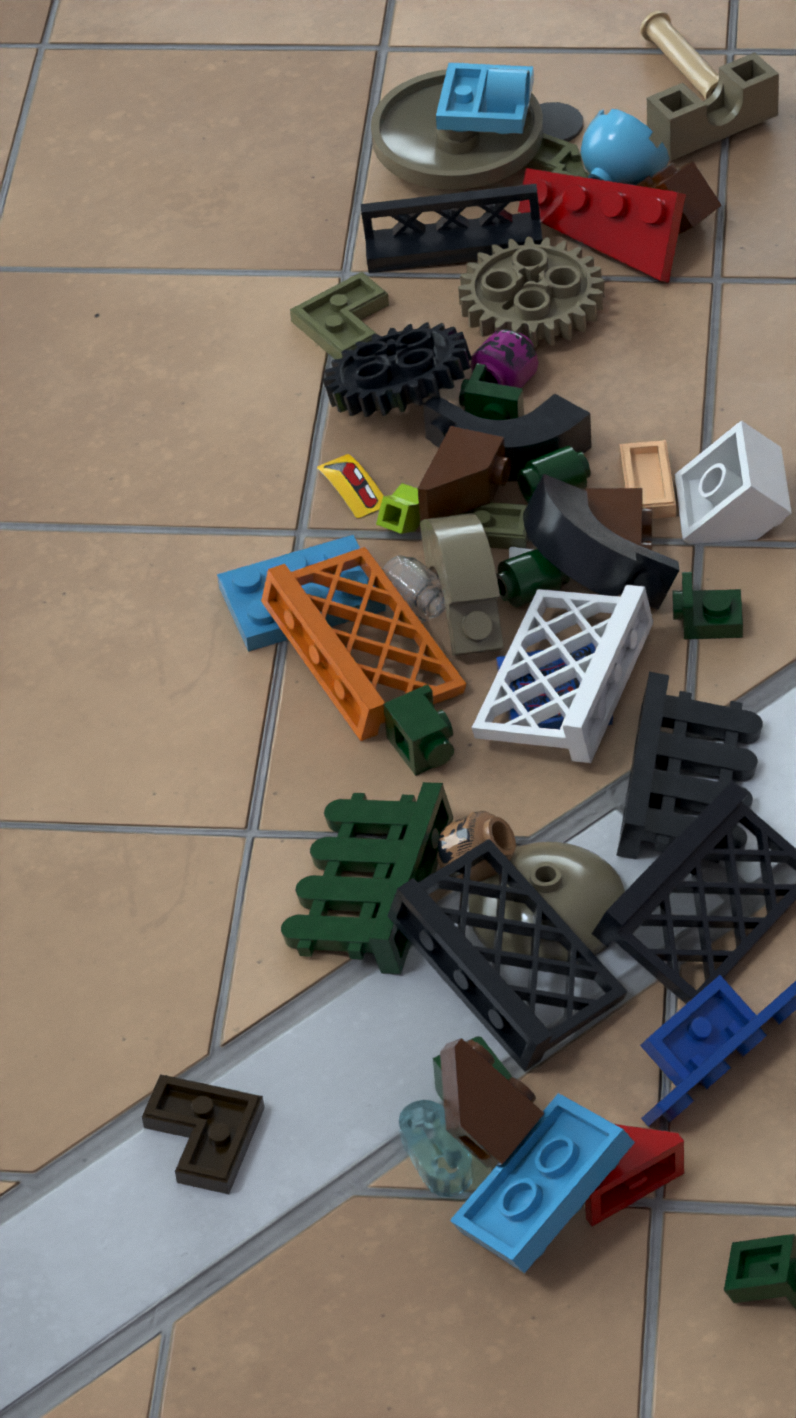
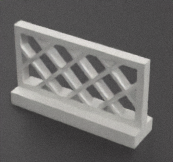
(600, 674)

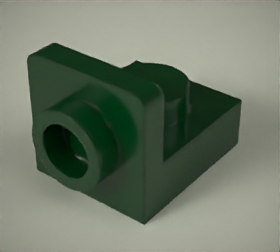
(708, 612)
(762, 1269)

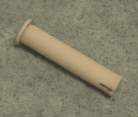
(658, 28)

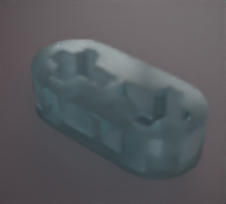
(425, 1152)

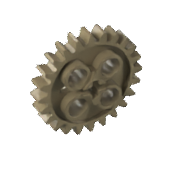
(532, 290)

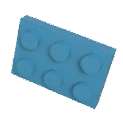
(245, 585)
(542, 1183)

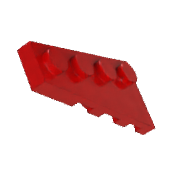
(612, 217)

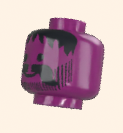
(508, 358)

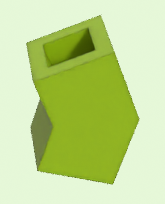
(400, 510)

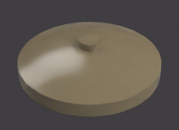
(418, 152)

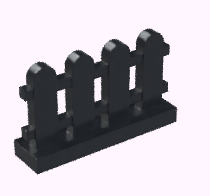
(684, 753)

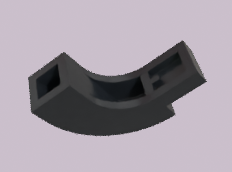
(540, 432)
(589, 552)

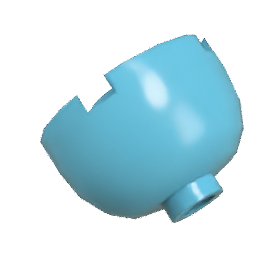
(619, 149)

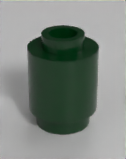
(561, 464)
(525, 574)

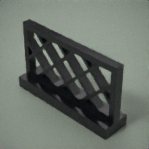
(667, 876)
(468, 967)

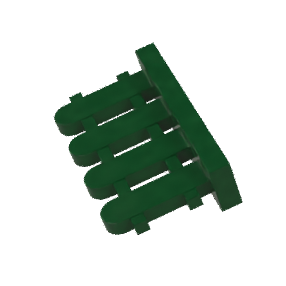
(405, 854)

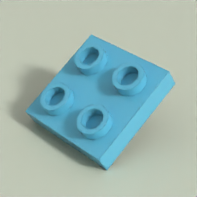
(485, 98)

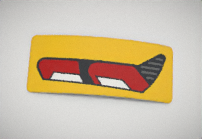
(353, 485)

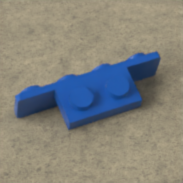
(702, 1035)

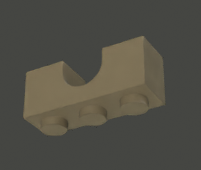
(742, 99)

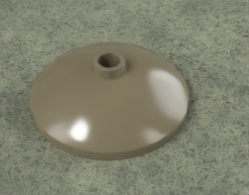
(570, 880)

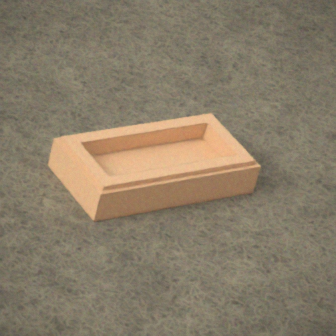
(648, 467)

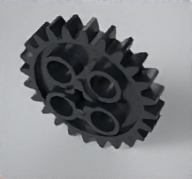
(397, 369)

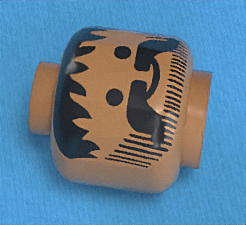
(470, 832)

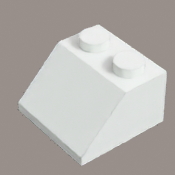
(733, 489)

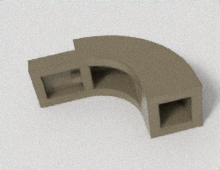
(468, 581)

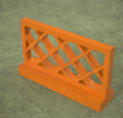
(324, 647)

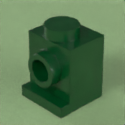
(419, 730)

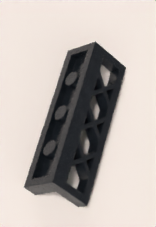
(453, 235)

